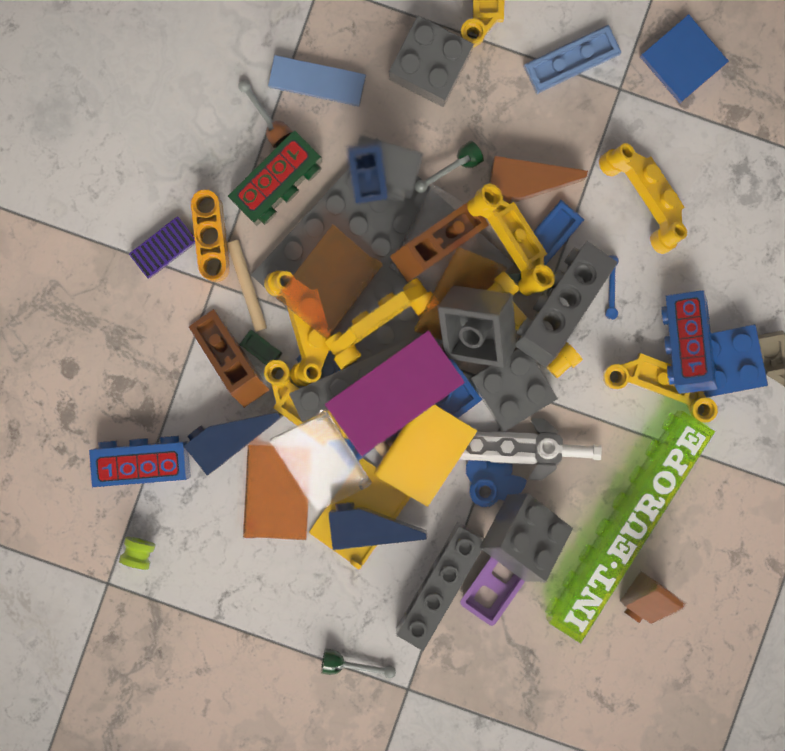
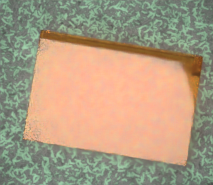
(464, 270)
(329, 281)
(273, 498)

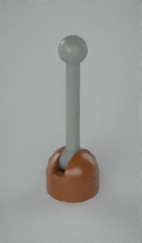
(277, 130)

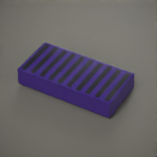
(163, 247)

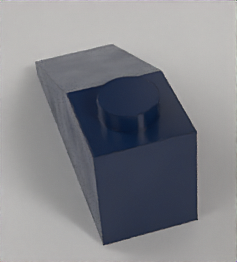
(222, 441)
(364, 527)

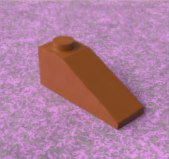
(528, 179)
(437, 242)
(228, 359)
(650, 600)

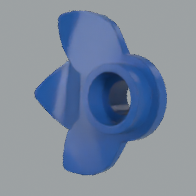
(497, 477)

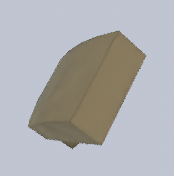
(773, 355)

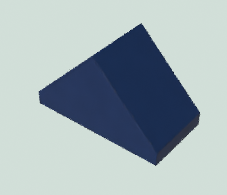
(367, 172)

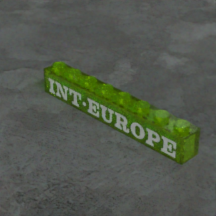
(629, 525)

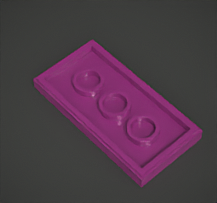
(394, 393)

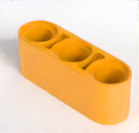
(206, 221)

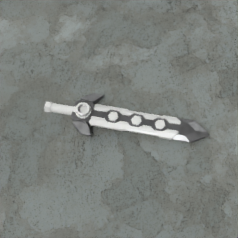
(524, 448)

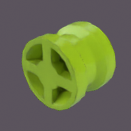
(137, 553)

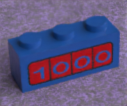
(689, 342)
(139, 462)

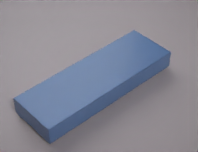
(572, 59)
(317, 80)

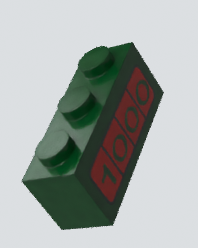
(276, 179)

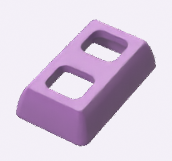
(505, 593)

